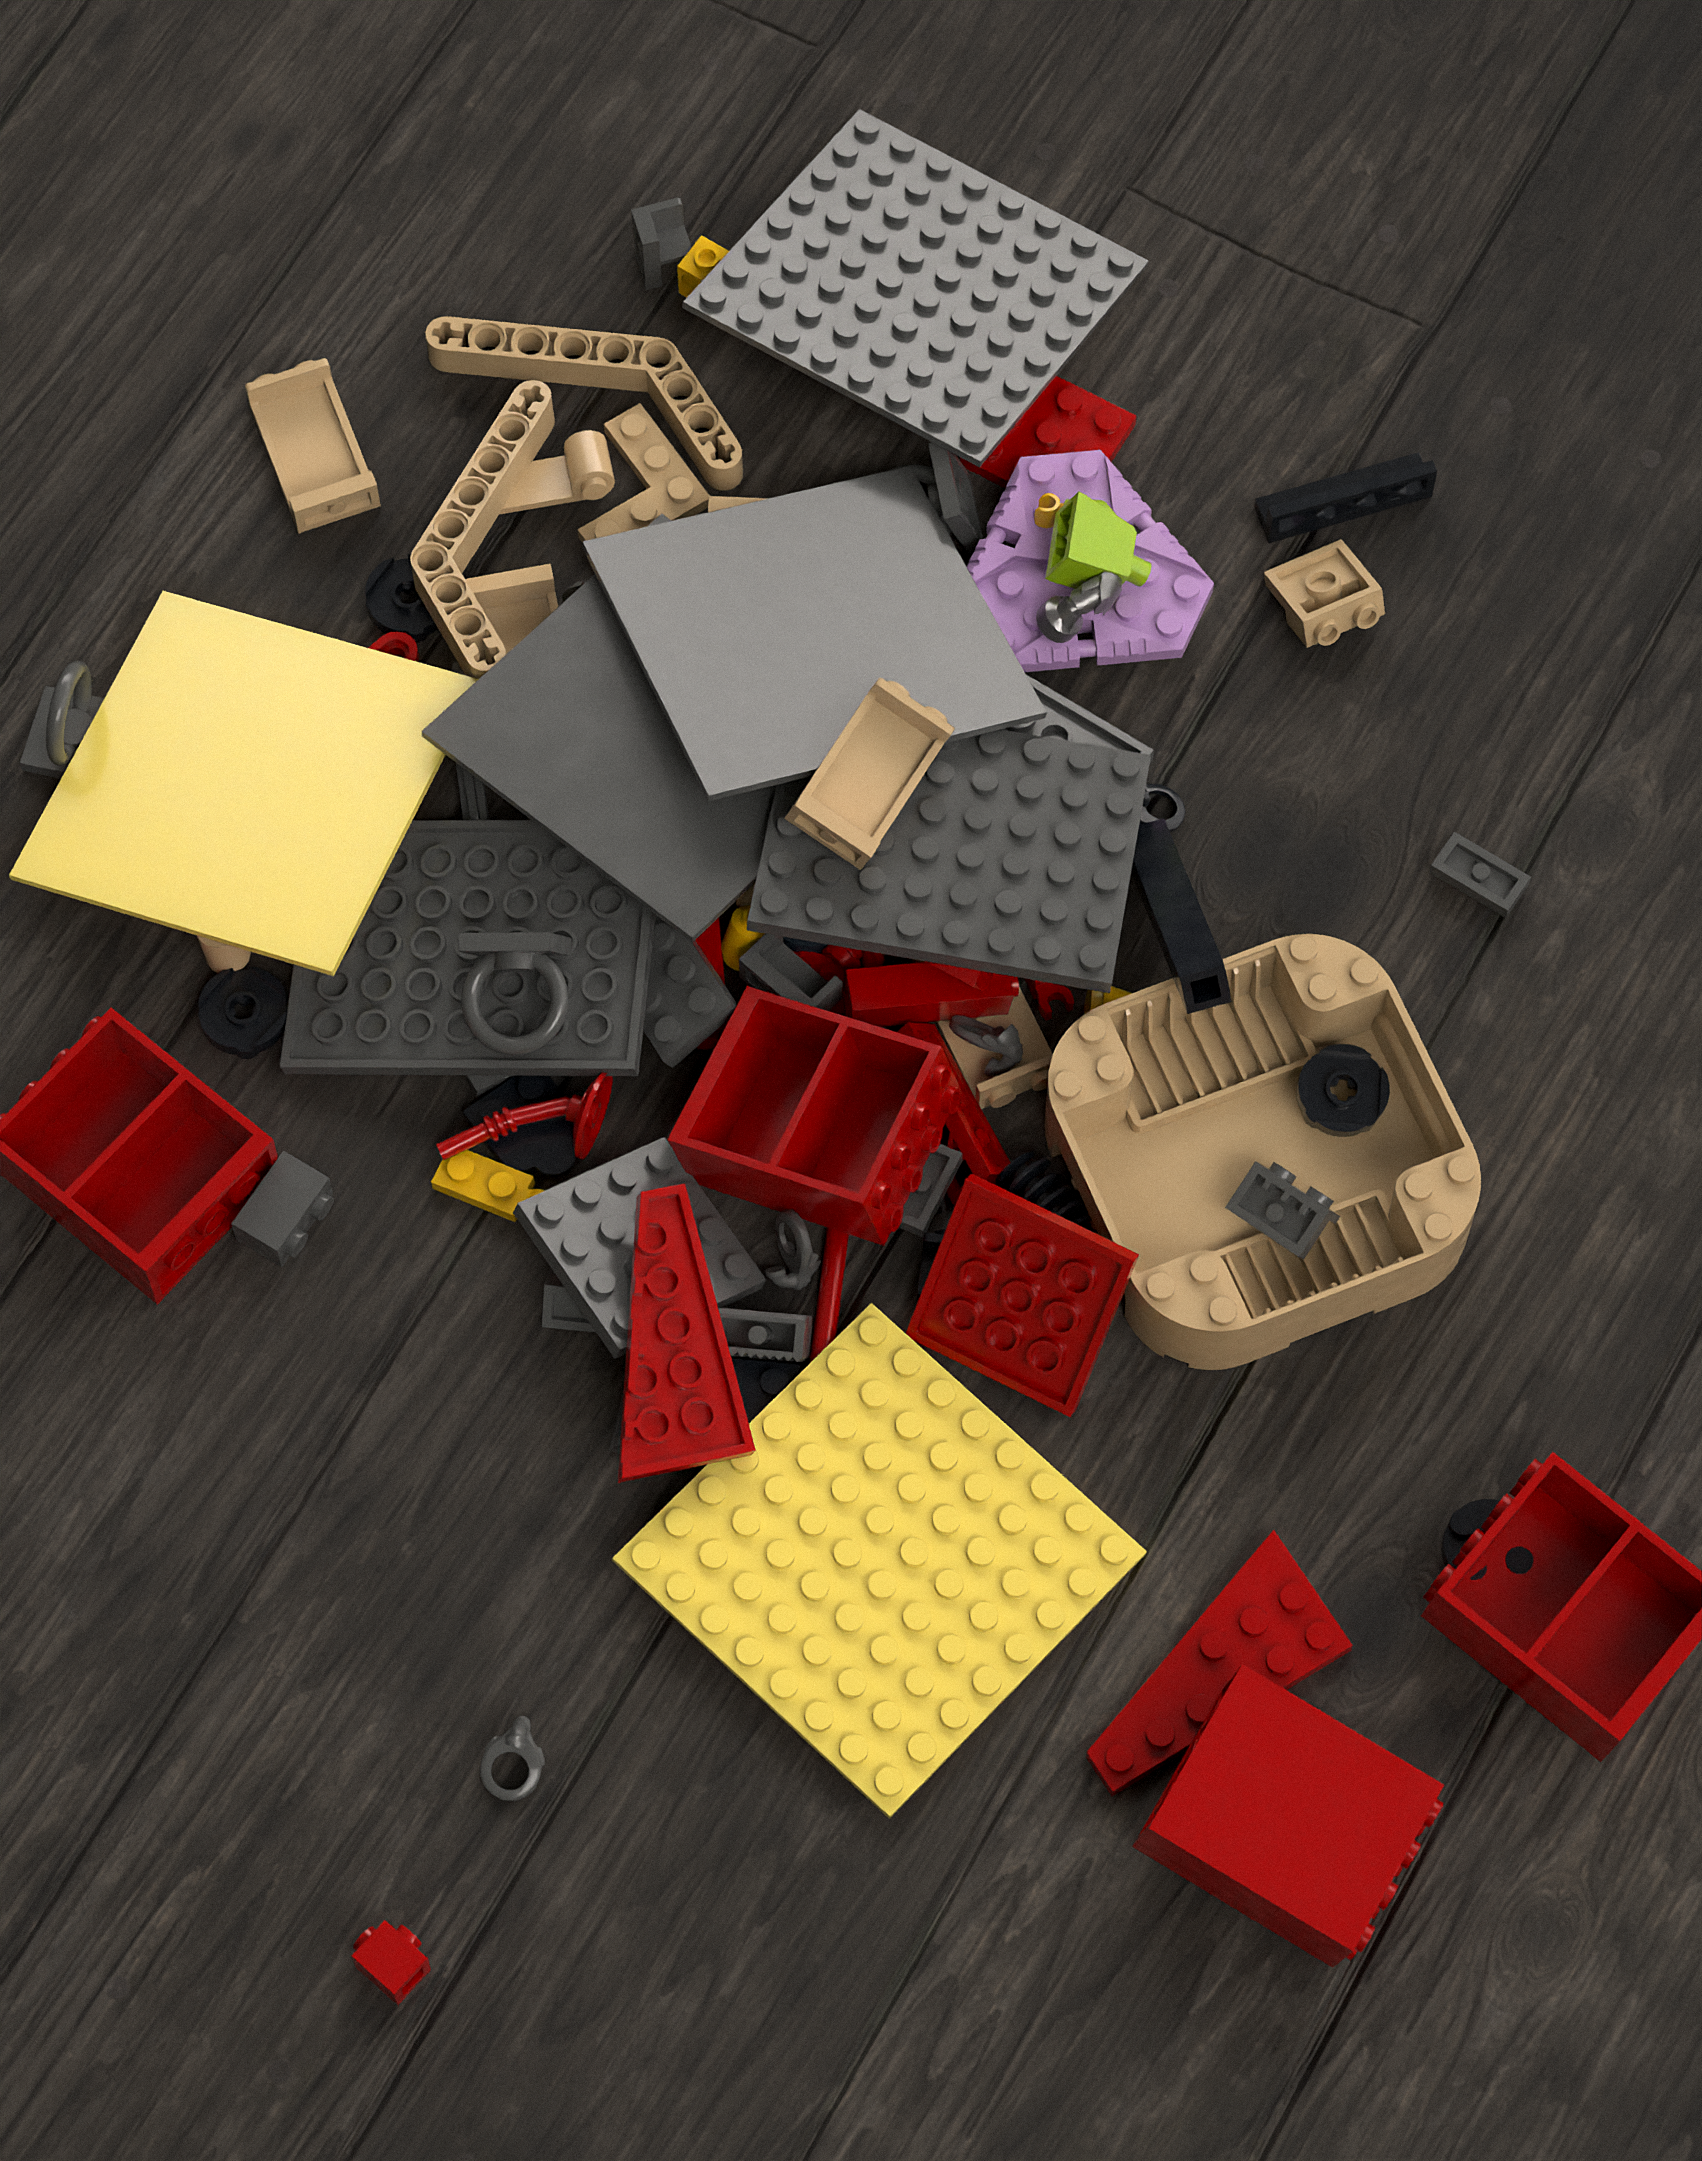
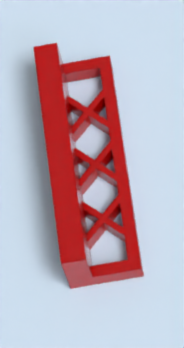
(968, 1125)

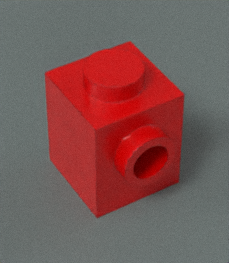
(391, 1959)

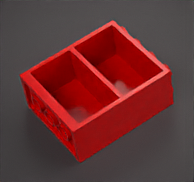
(816, 1115)
(133, 1154)
(1592, 1619)
(1291, 1817)

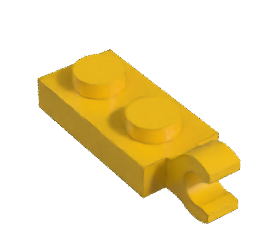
(484, 1183)

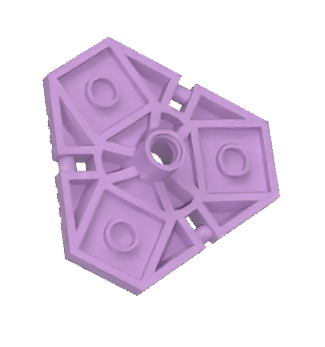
(1141, 623)

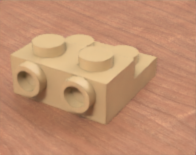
(1326, 594)

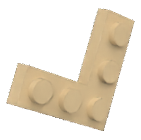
(667, 478)

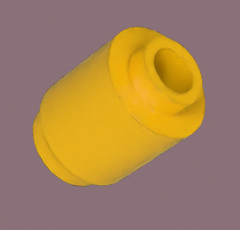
(737, 937)

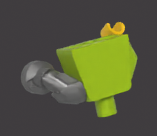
(1087, 553)

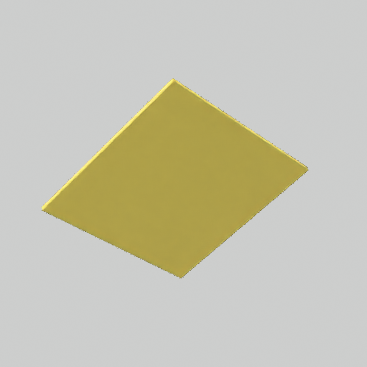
(243, 783)
(880, 1559)

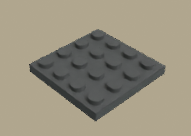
(589, 1237)

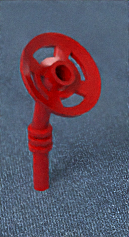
(585, 1113)

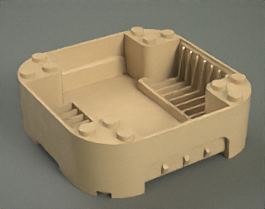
(1178, 1106)

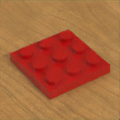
(1056, 423)

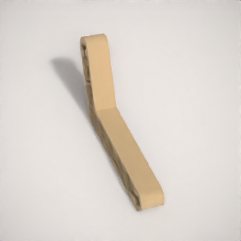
(448, 353)
(468, 517)

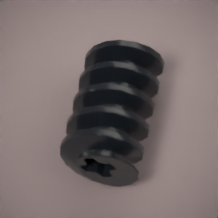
(1027, 1180)

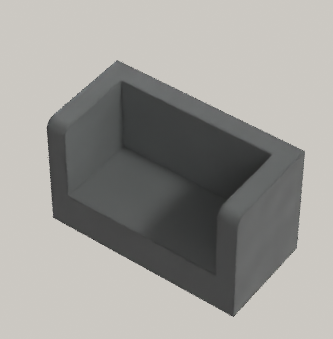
(778, 970)

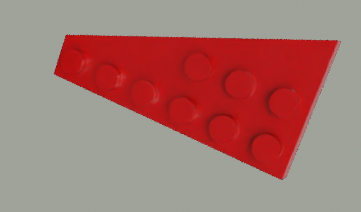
(678, 1371)
(1262, 1620)

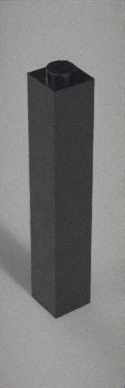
(1178, 919)

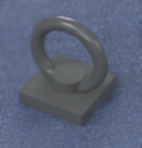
(951, 495)
(61, 722)
(515, 953)

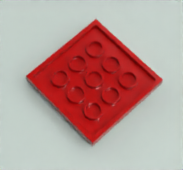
(1021, 1295)

